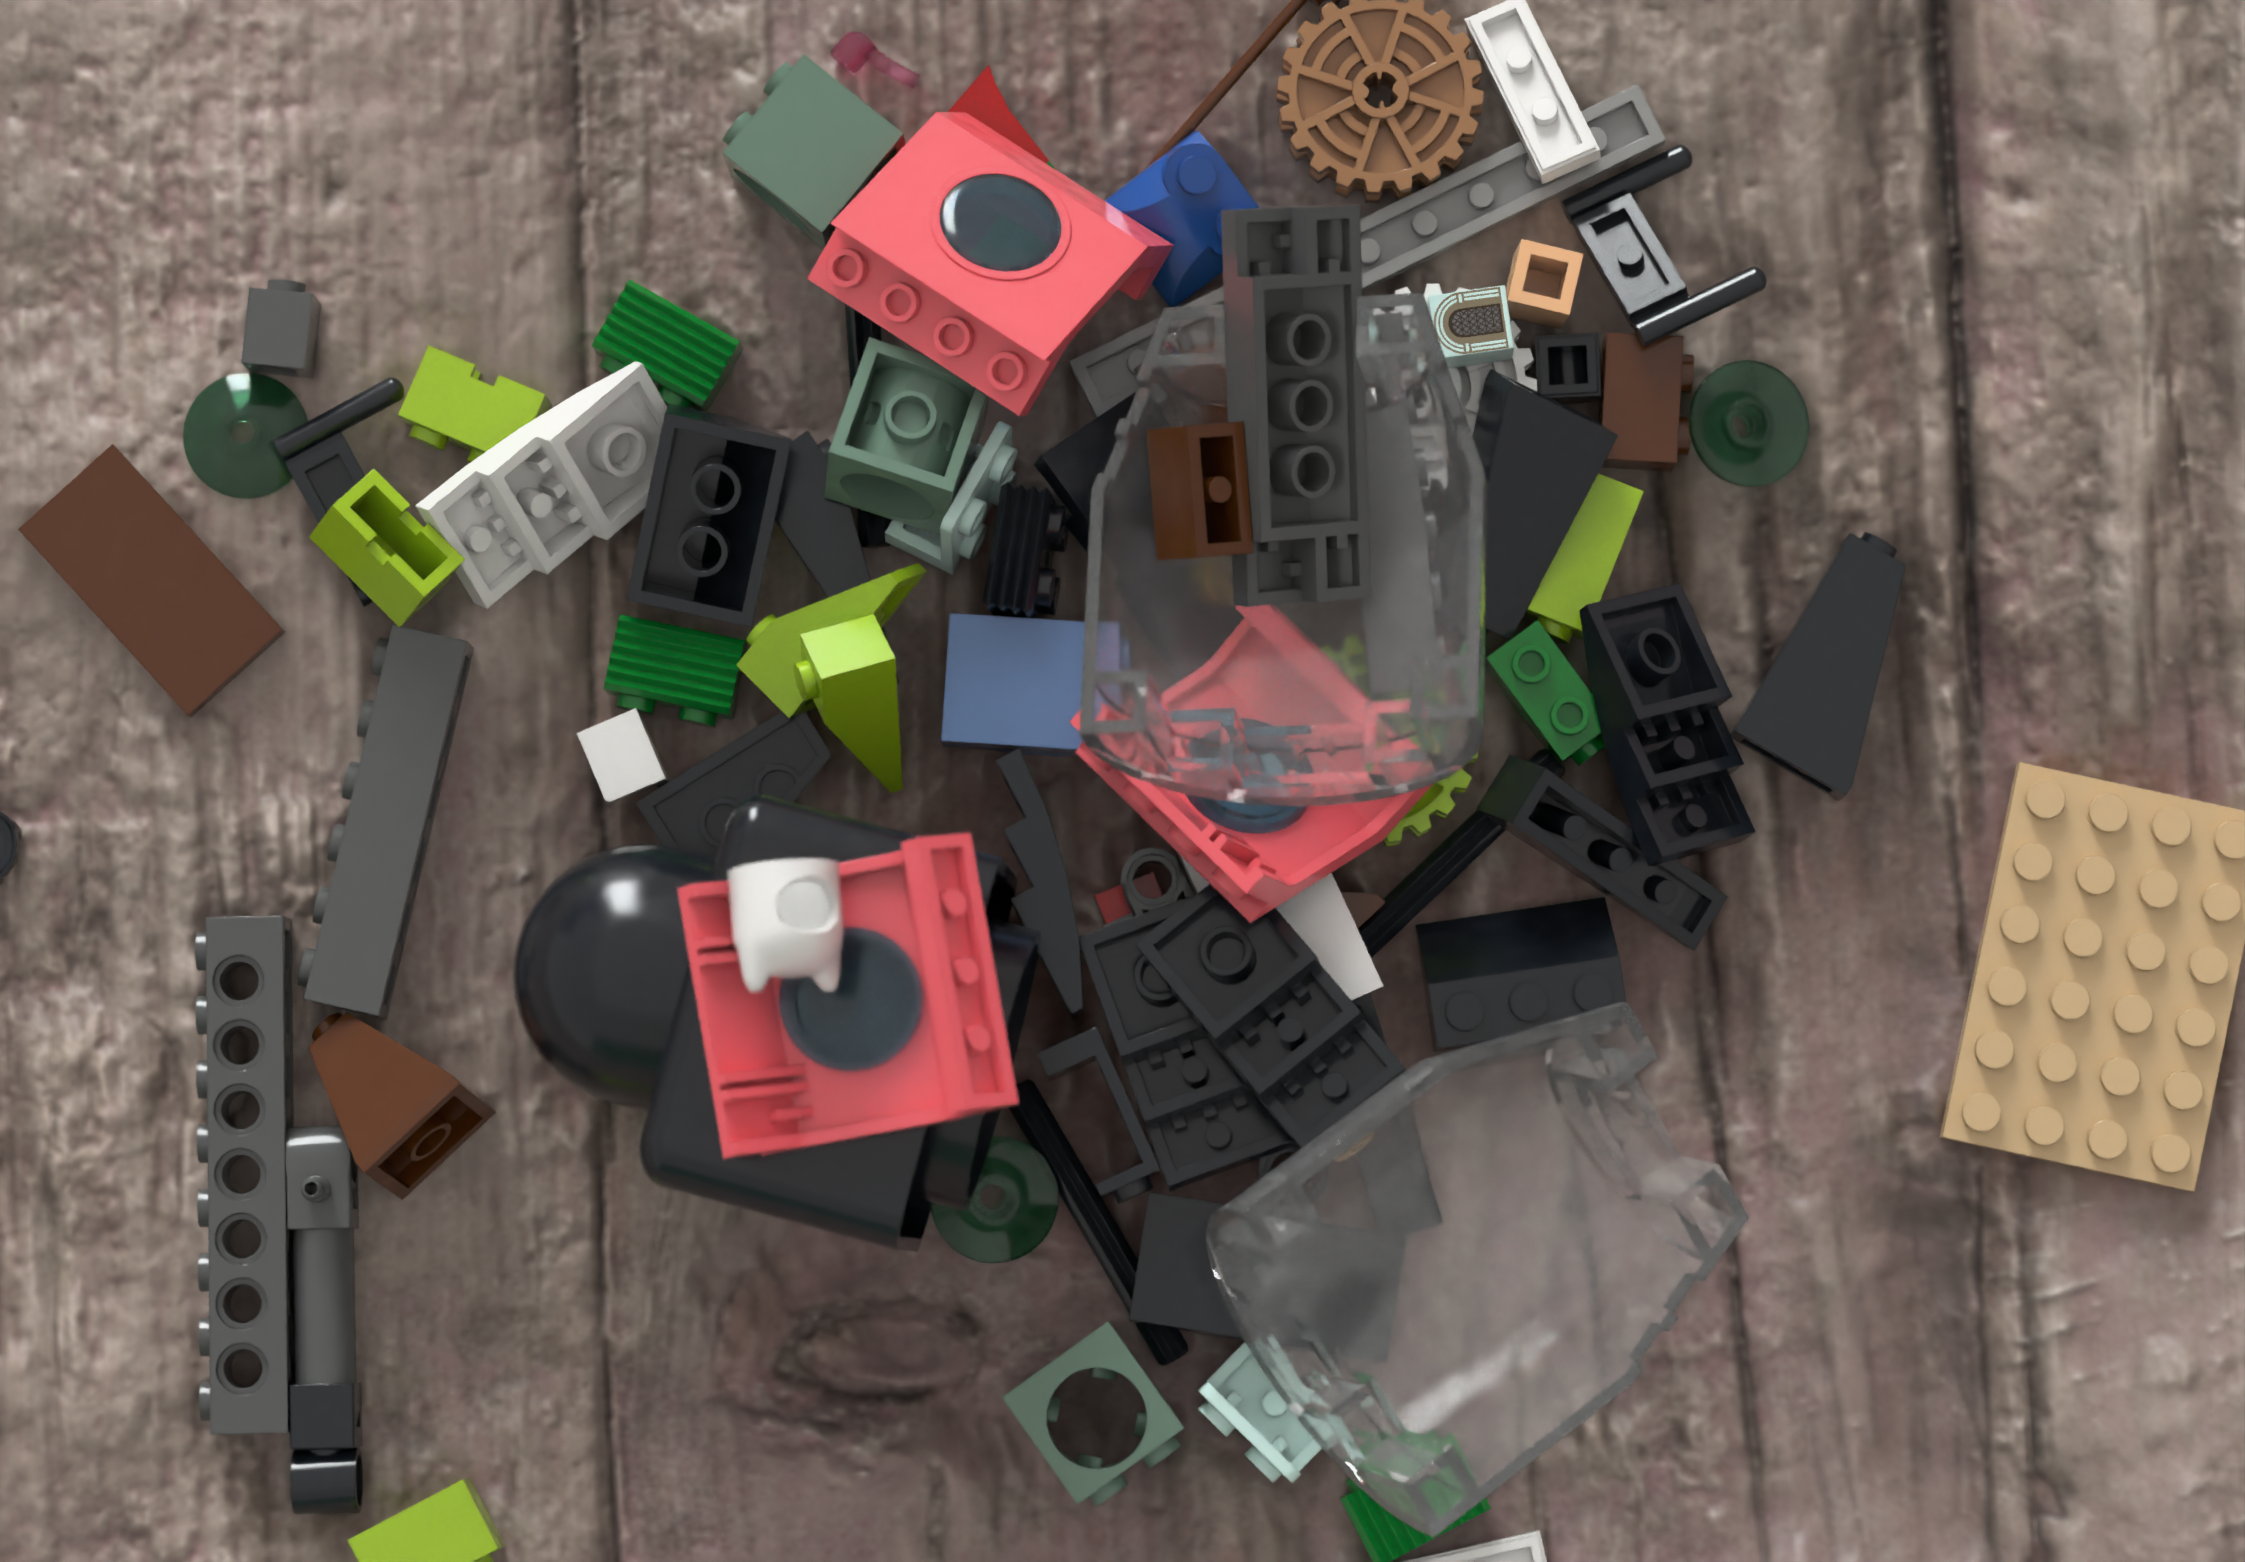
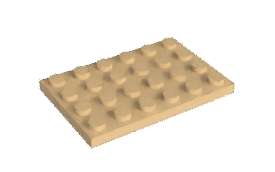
(2102, 979)

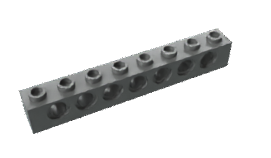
(267, 947)

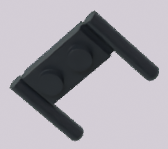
(1634, 259)
(323, 459)

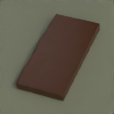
(151, 580)

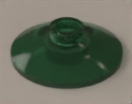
(1774, 420)
(236, 468)
(1020, 1218)

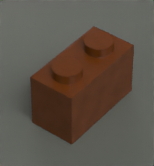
(1643, 401)
(1200, 491)

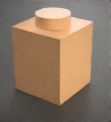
(1542, 283)

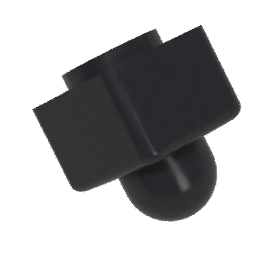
(617, 1016)

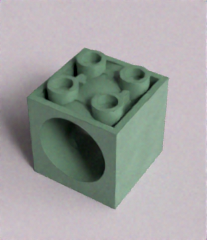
(809, 148)
(904, 437)
(1035, 1407)

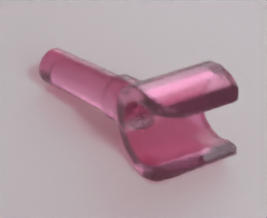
(857, 49)

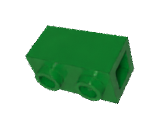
(1548, 694)

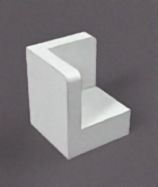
(622, 756)

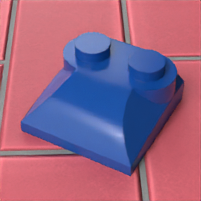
(1183, 203)

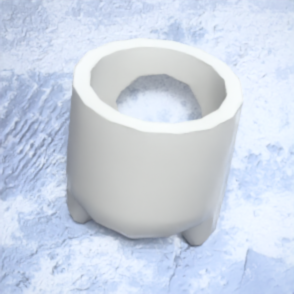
(787, 921)

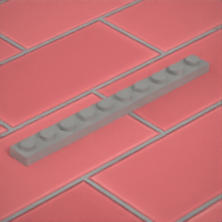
(1421, 226)

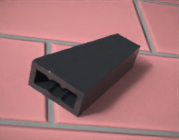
(1538, 475)
(1824, 677)

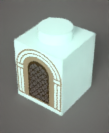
(1473, 326)

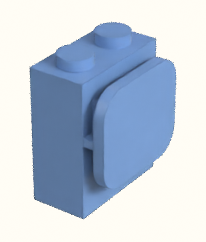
(1013, 684)

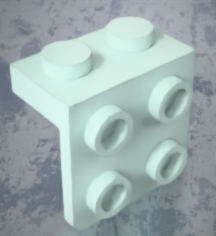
(963, 525)
(1246, 1400)

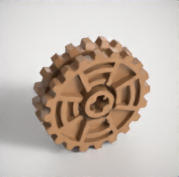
(1379, 146)

